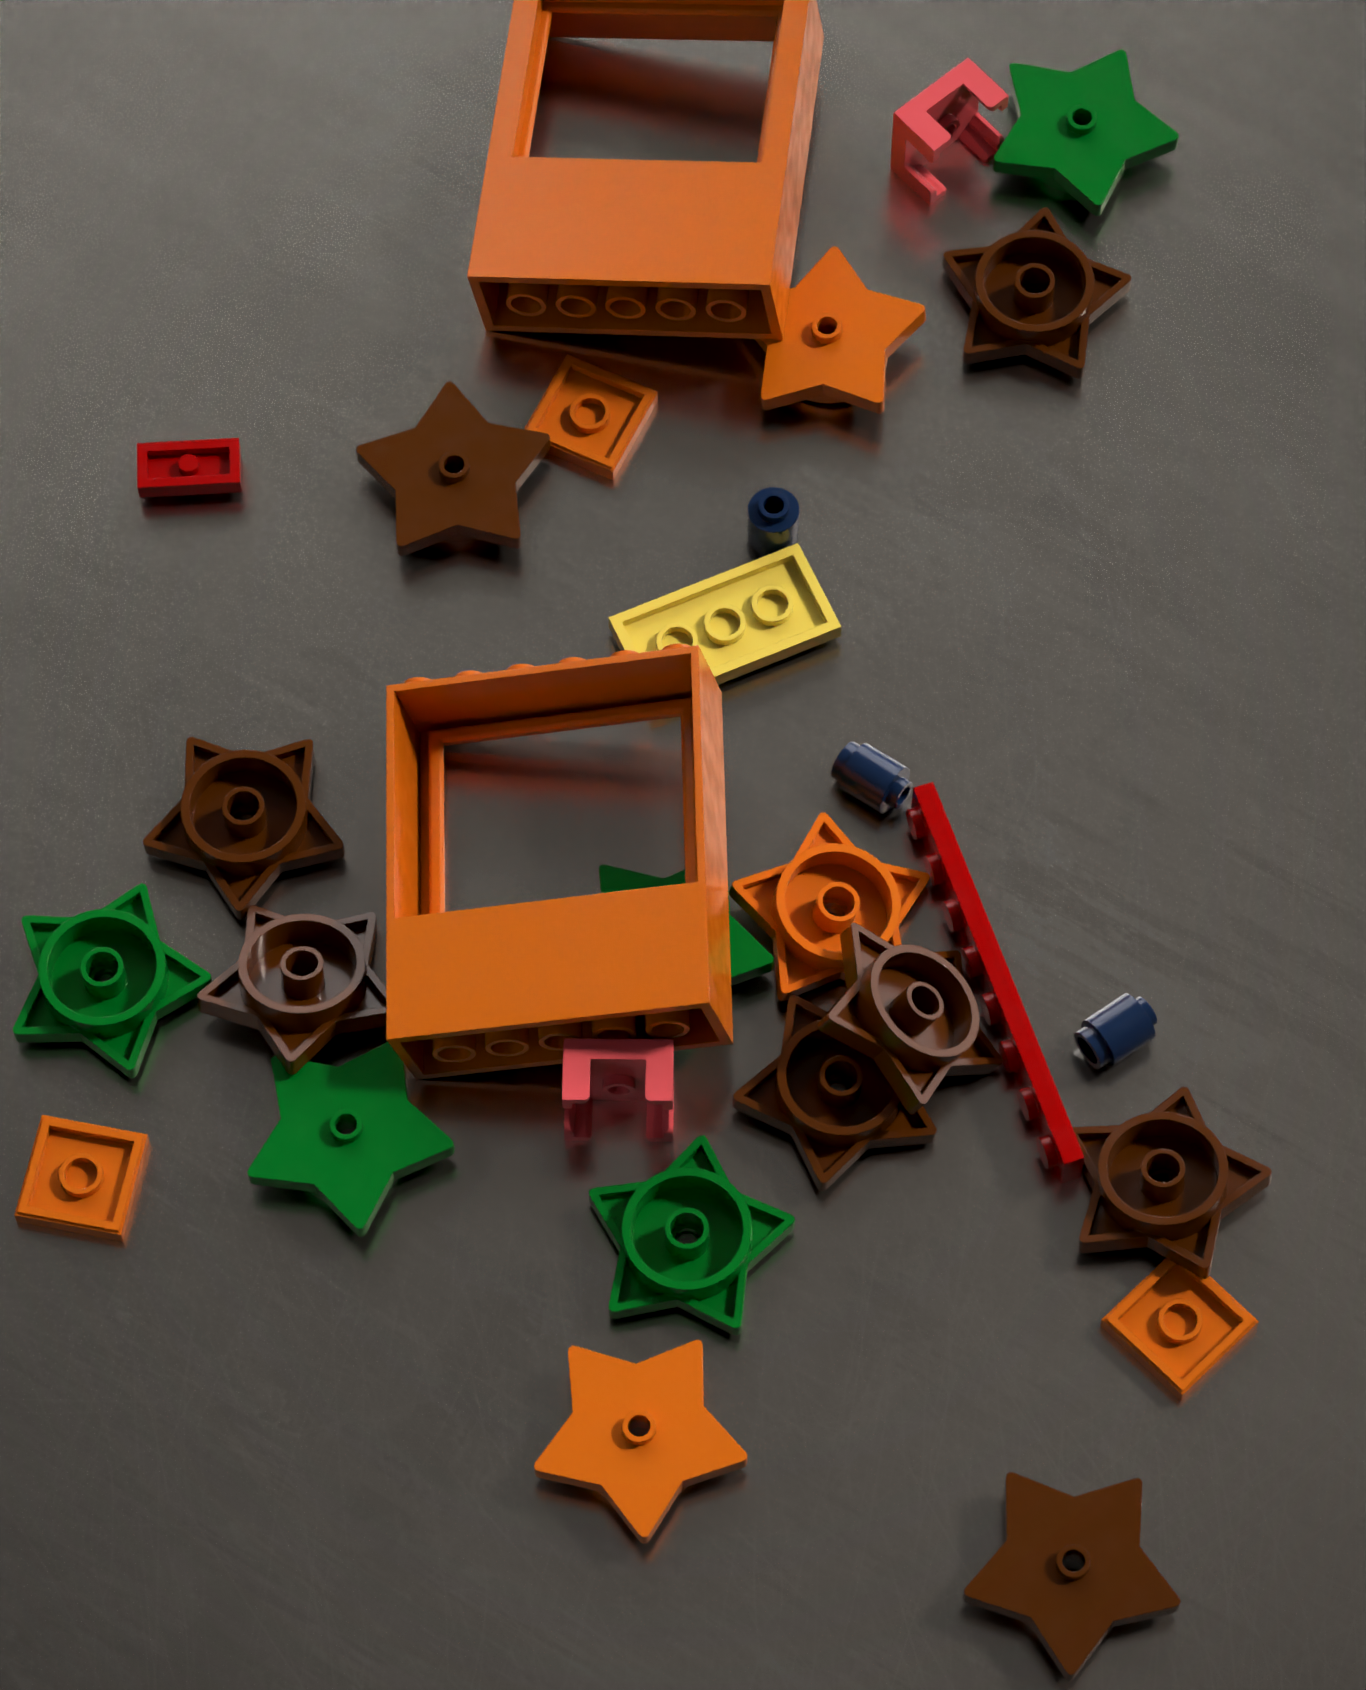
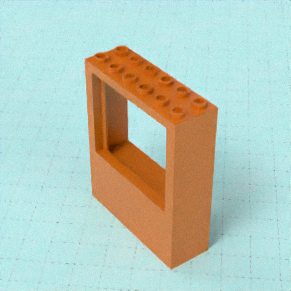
(645, 239)
(519, 977)

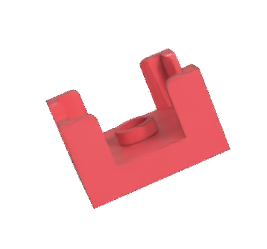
(938, 119)
(618, 1073)

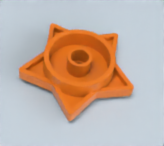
(836, 339)
(824, 878)
(646, 1471)

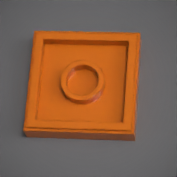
(592, 416)
(82, 1178)
(1179, 1326)

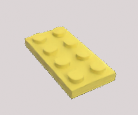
(737, 616)

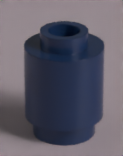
(772, 520)
(872, 777)
(1116, 1030)

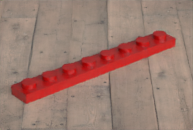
(1001, 1000)

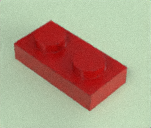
(189, 467)

